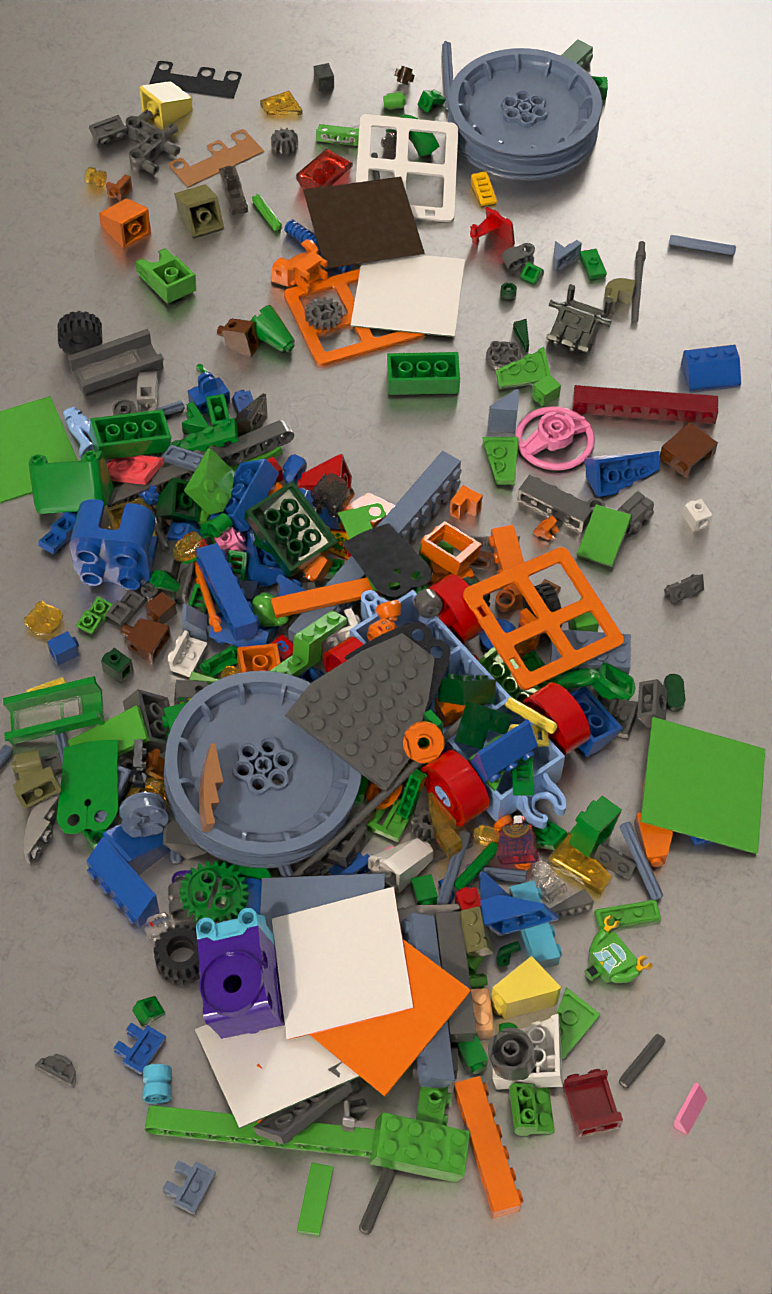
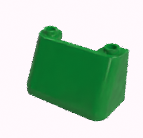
(64, 485)

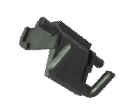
(577, 322)

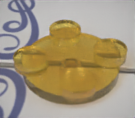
(43, 619)

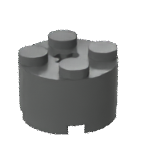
(512, 1054)

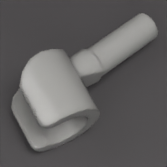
(347, 1123)

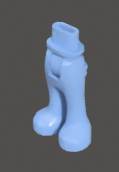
(78, 426)

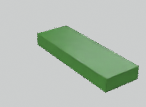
(629, 914)
(315, 1199)

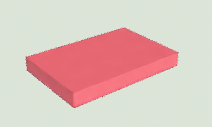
(134, 469)

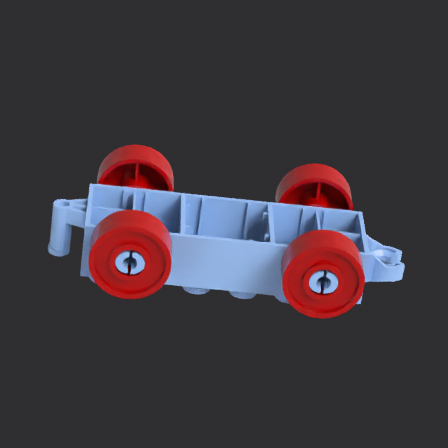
(451, 775)

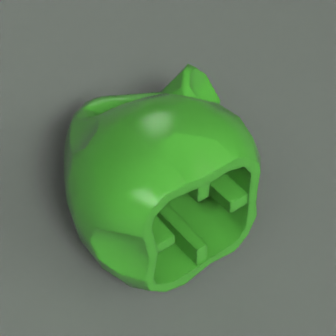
(263, 609)

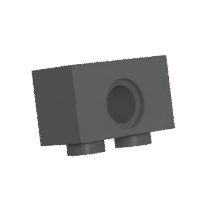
(651, 701)

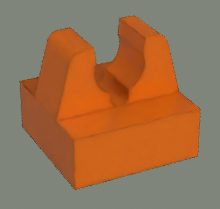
(545, 527)

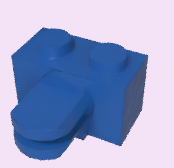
(207, 387)

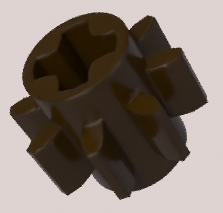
(404, 75)

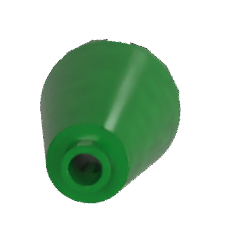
(273, 330)

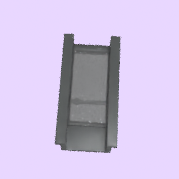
(115, 361)

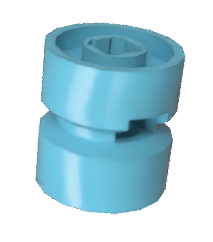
(157, 1084)

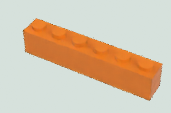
(487, 1147)

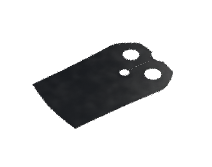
(382, 551)

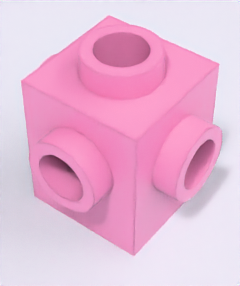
(231, 540)

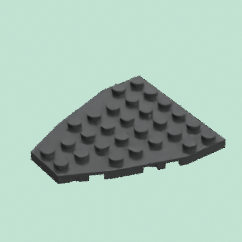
(368, 706)

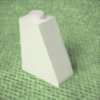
(401, 862)

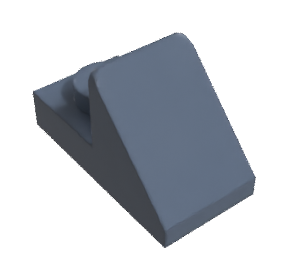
(566, 254)

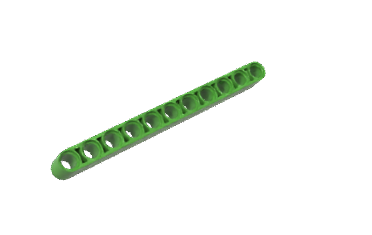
(224, 1128)

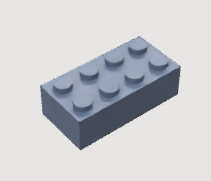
(618, 657)

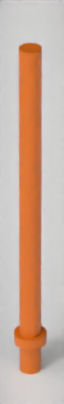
(214, 619)

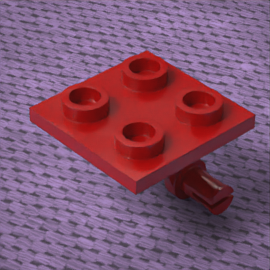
(493, 223)

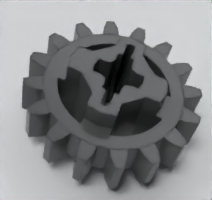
(323, 313)

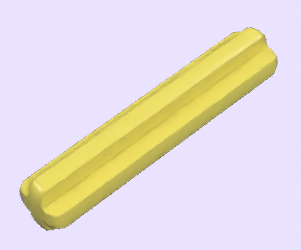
(533, 716)

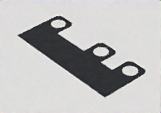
(199, 84)

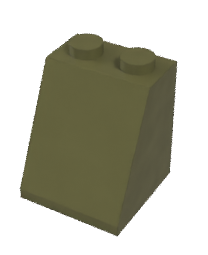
(199, 210)

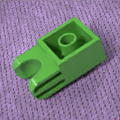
(168, 276)

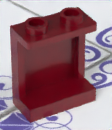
(591, 1103)

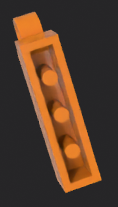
(506, 555)

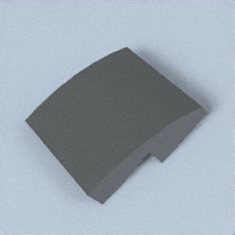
(623, 712)

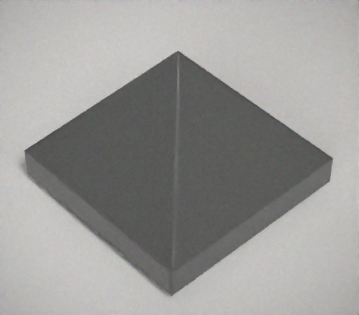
(358, 1108)

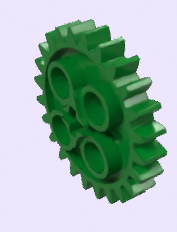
(194, 887)

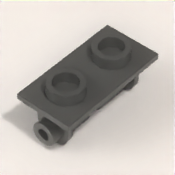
(687, 587)
(611, 859)

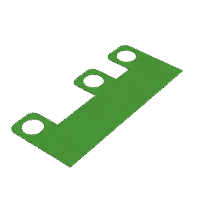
(357, 521)

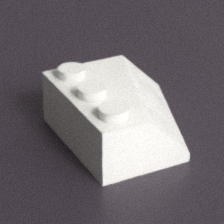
(548, 1052)

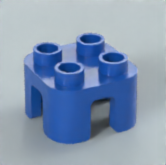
(113, 555)

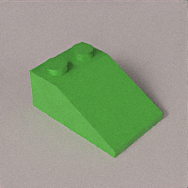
(211, 483)

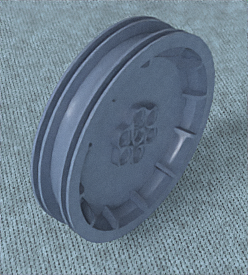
(525, 113)
(254, 825)

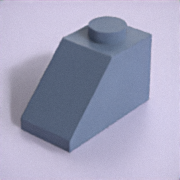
(195, 623)

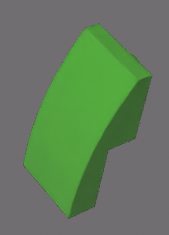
(95, 617)

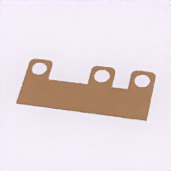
(225, 157)

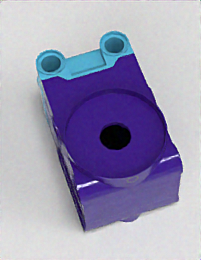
(239, 975)

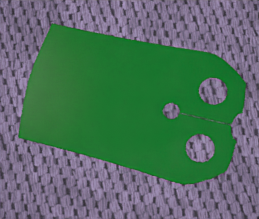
(91, 774)

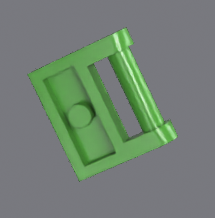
(393, 826)

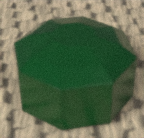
(508, 290)

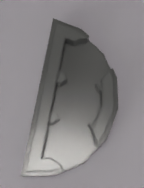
(59, 1068)

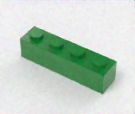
(411, 794)

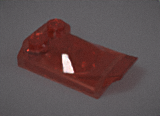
(323, 170)

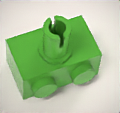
(432, 1105)

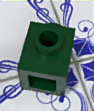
(116, 665)

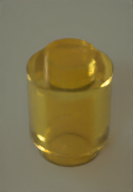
(485, 835)

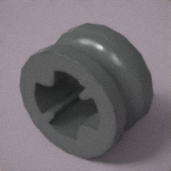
(146, 587)

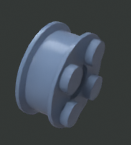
(143, 814)

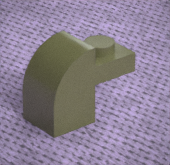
(620, 291)

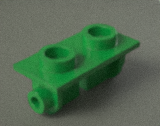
(219, 661)

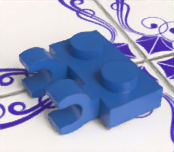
(144, 1049)

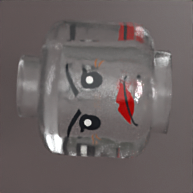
(157, 924)

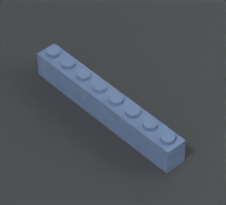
(435, 1061)

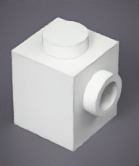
(697, 515)

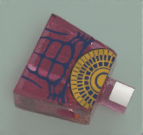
(517, 843)

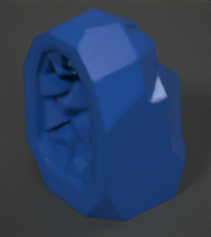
(294, 468)

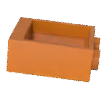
(468, 546)

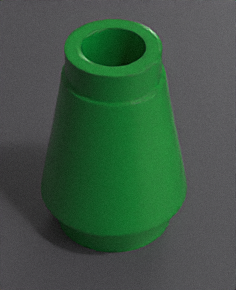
(164, 581)

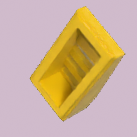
(481, 179)

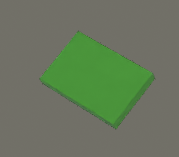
(604, 535)

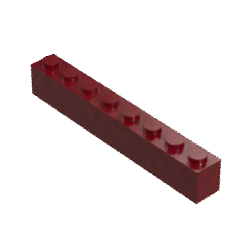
(645, 404)

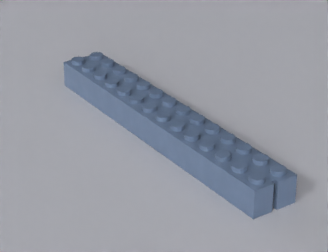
(406, 517)

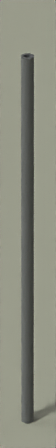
(369, 808)

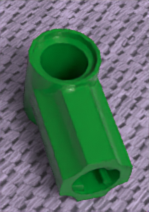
(216, 526)

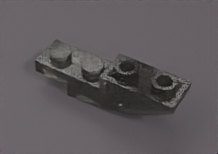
(233, 190)

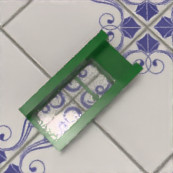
(54, 710)

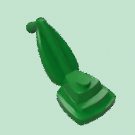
(607, 680)

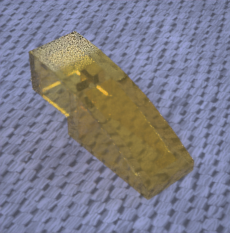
(443, 827)

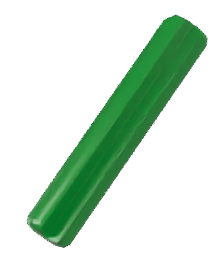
(476, 866)

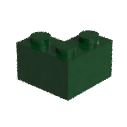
(467, 689)
(477, 722)

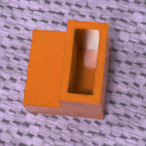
(465, 501)

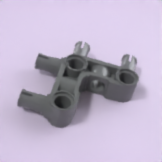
(152, 142)

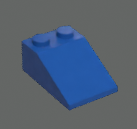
(510, 914)

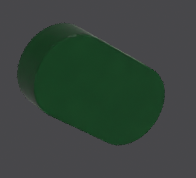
(675, 691)

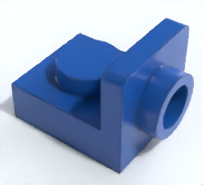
(242, 399)

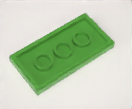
(123, 727)

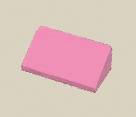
(690, 1109)

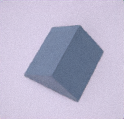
(504, 414)

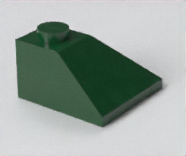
(176, 504)

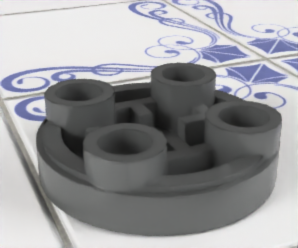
(502, 354)

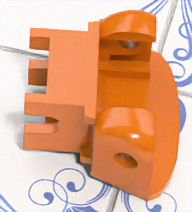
(301, 269)

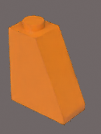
(654, 841)

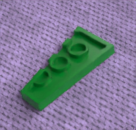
(210, 436)

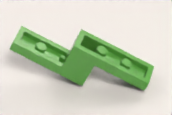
(308, 644)

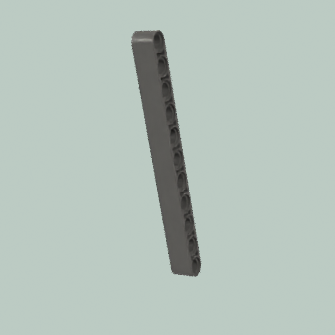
(246, 448)

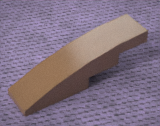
(210, 782)

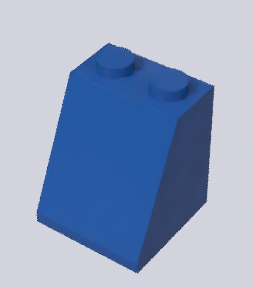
(137, 851)

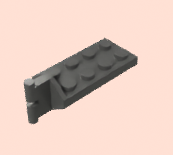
(289, 1122)

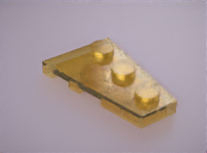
(579, 867)

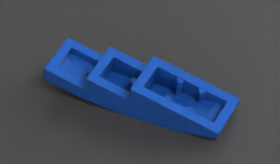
(59, 533)

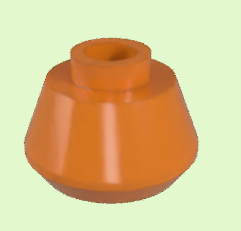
(389, 610)

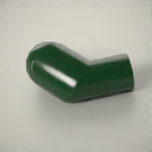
(504, 953)

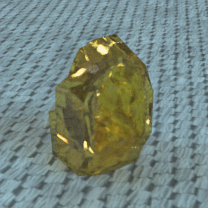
(186, 547)

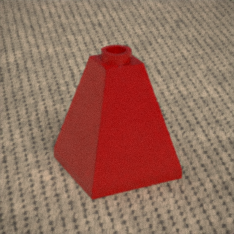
(335, 465)

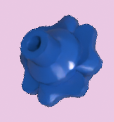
(150, 496)

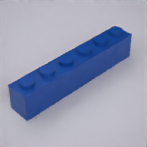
(226, 592)

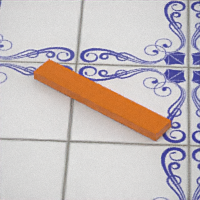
(320, 597)

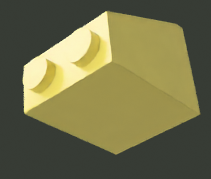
(165, 102)
(524, 991)

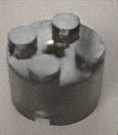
(332, 494)

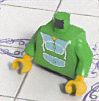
(612, 958)

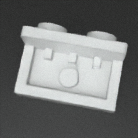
(186, 654)

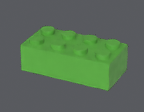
(419, 1147)

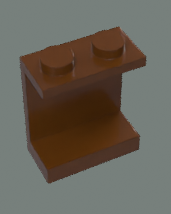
(687, 449)

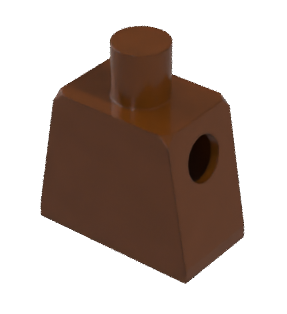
(240, 336)
(146, 638)

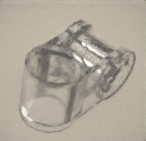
(550, 884)

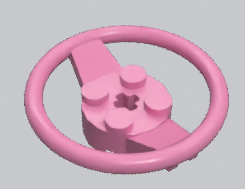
(554, 433)

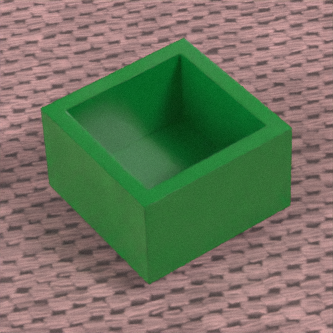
(594, 825)

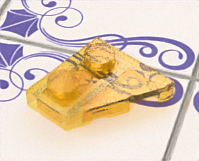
(281, 104)

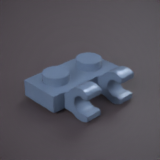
(194, 1188)

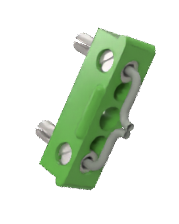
(337, 134)

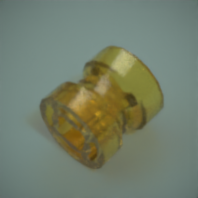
(97, 177)

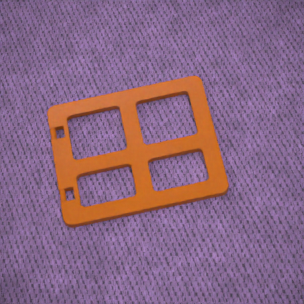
(368, 341)
(547, 621)

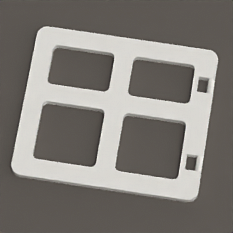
(401, 166)

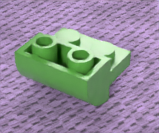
(531, 1110)

